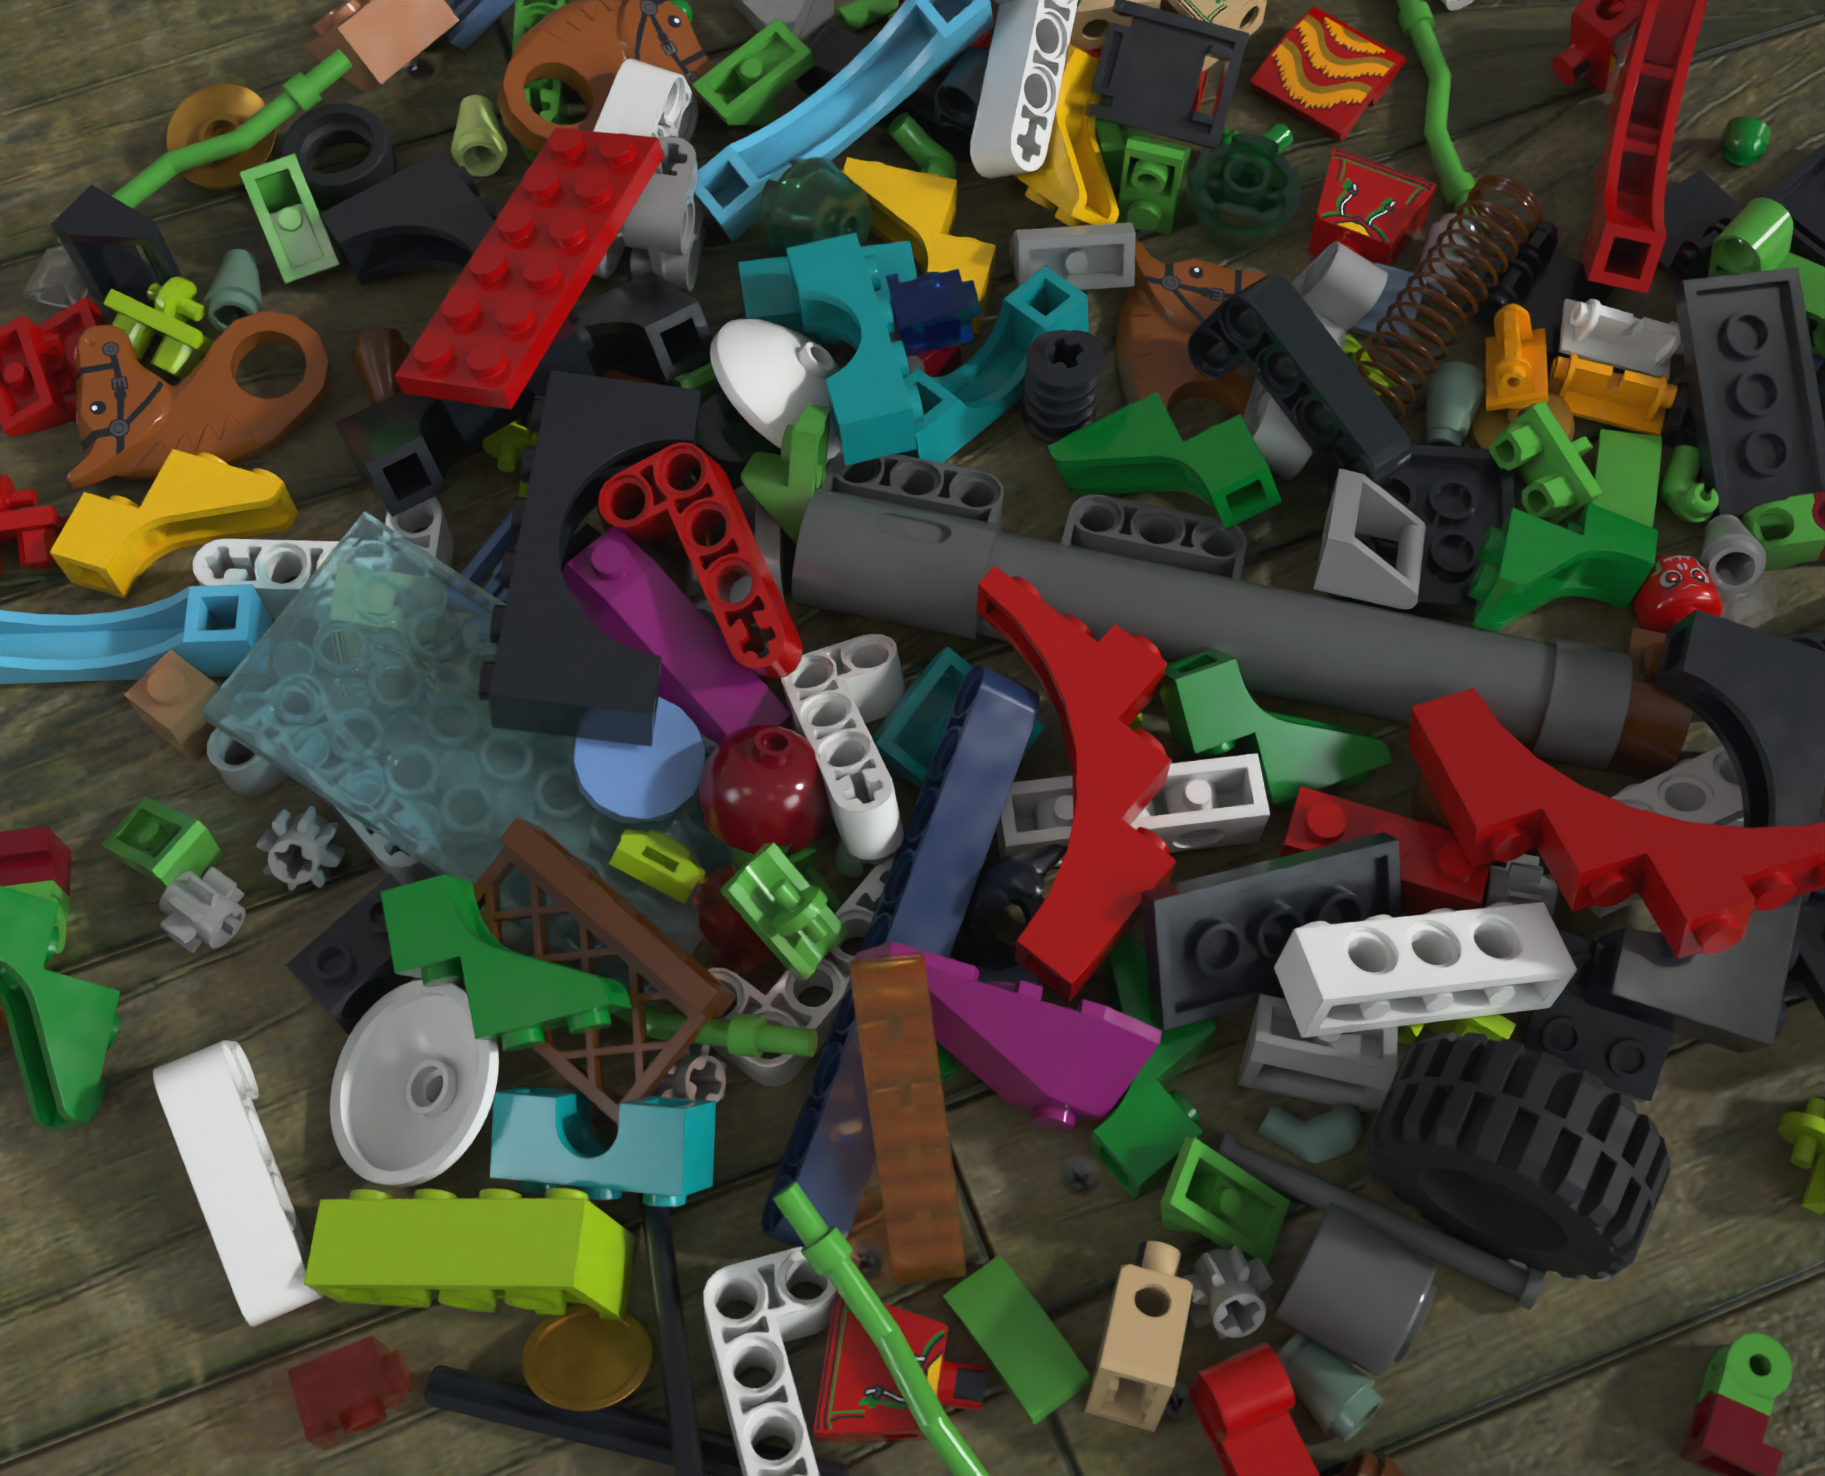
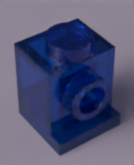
(933, 310)

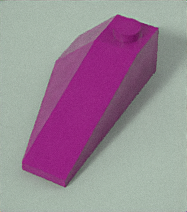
(645, 610)
(1031, 1052)

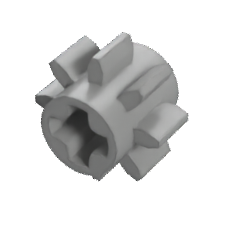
(284, 846)
(1520, 883)
(202, 909)
(694, 1076)
(1229, 1292)

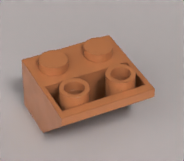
(379, 35)

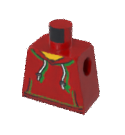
(1598, 42)
(1369, 208)
(859, 1394)

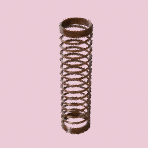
(1487, 215)

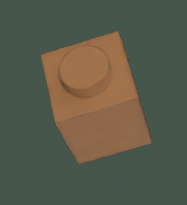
(172, 703)

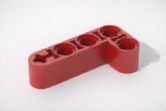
(716, 566)
(1247, 1417)

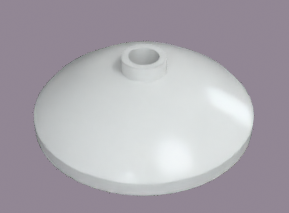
(772, 375)
(412, 1085)

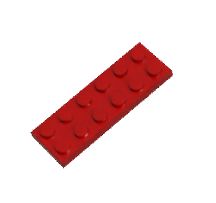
(530, 268)

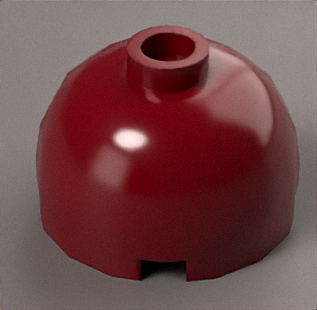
(763, 789)

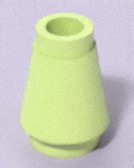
(478, 137)

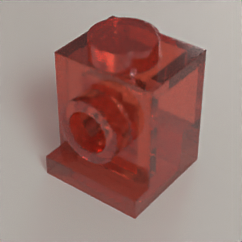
(726, 927)
(348, 1389)

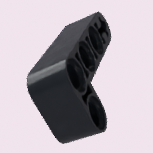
(941, 106)
(1305, 375)

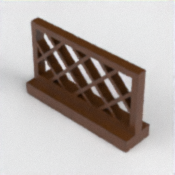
(626, 934)

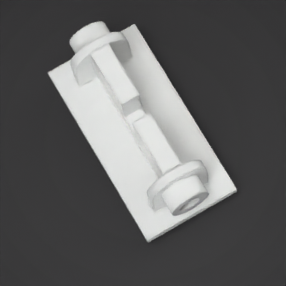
(1618, 338)

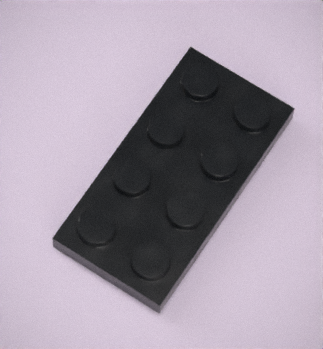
(1752, 387)
(1222, 933)

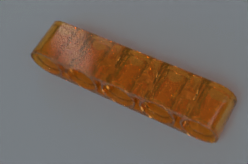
(908, 1117)

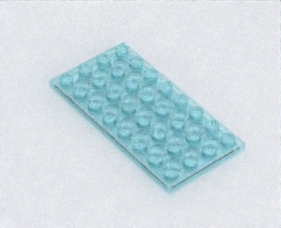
(379, 711)

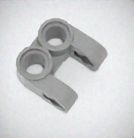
(667, 220)

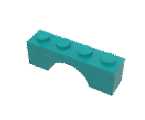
(994, 378)
(868, 396)

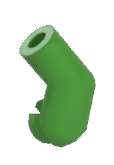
(865, 12)
(921, 147)
(1682, 492)

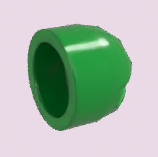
(1744, 140)

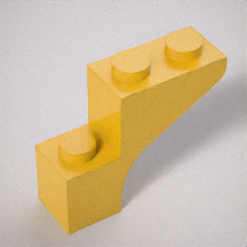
(1073, 166)
(923, 211)
(188, 505)

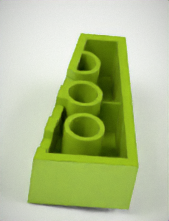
(472, 1251)

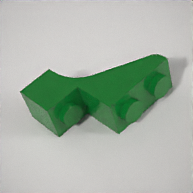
(1144, 453)
(1539, 561)
(1212, 708)
(510, 995)
(54, 1020)
(1150, 1124)

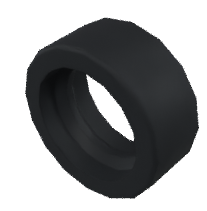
(336, 125)

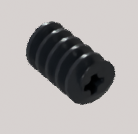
(1061, 383)

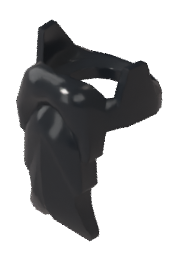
(1002, 882)

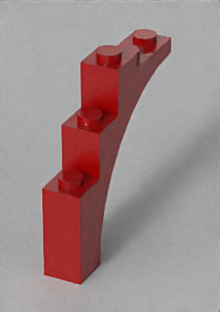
(1630, 181)
(1114, 776)
(1689, 874)

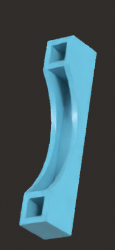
(886, 72)
(201, 624)

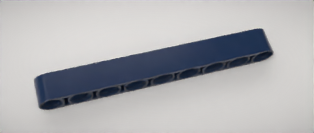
(921, 908)

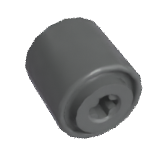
(1358, 1291)

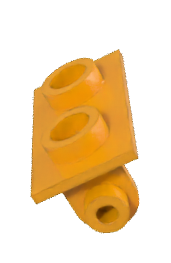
(1515, 361)
(1615, 399)

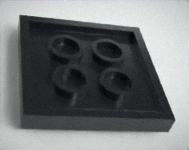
(1458, 499)

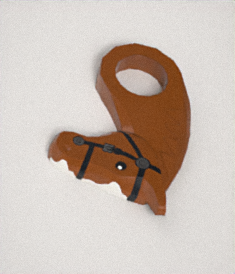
(585, 49)
(1156, 326)
(136, 418)

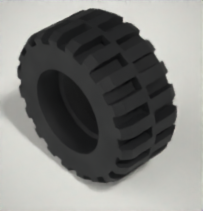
(1520, 1154)

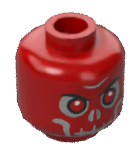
(1673, 591)

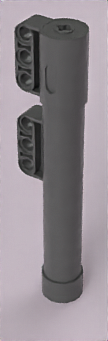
(917, 536)

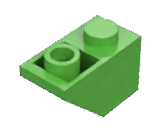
(1152, 183)

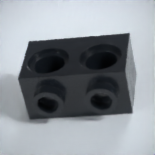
(351, 961)

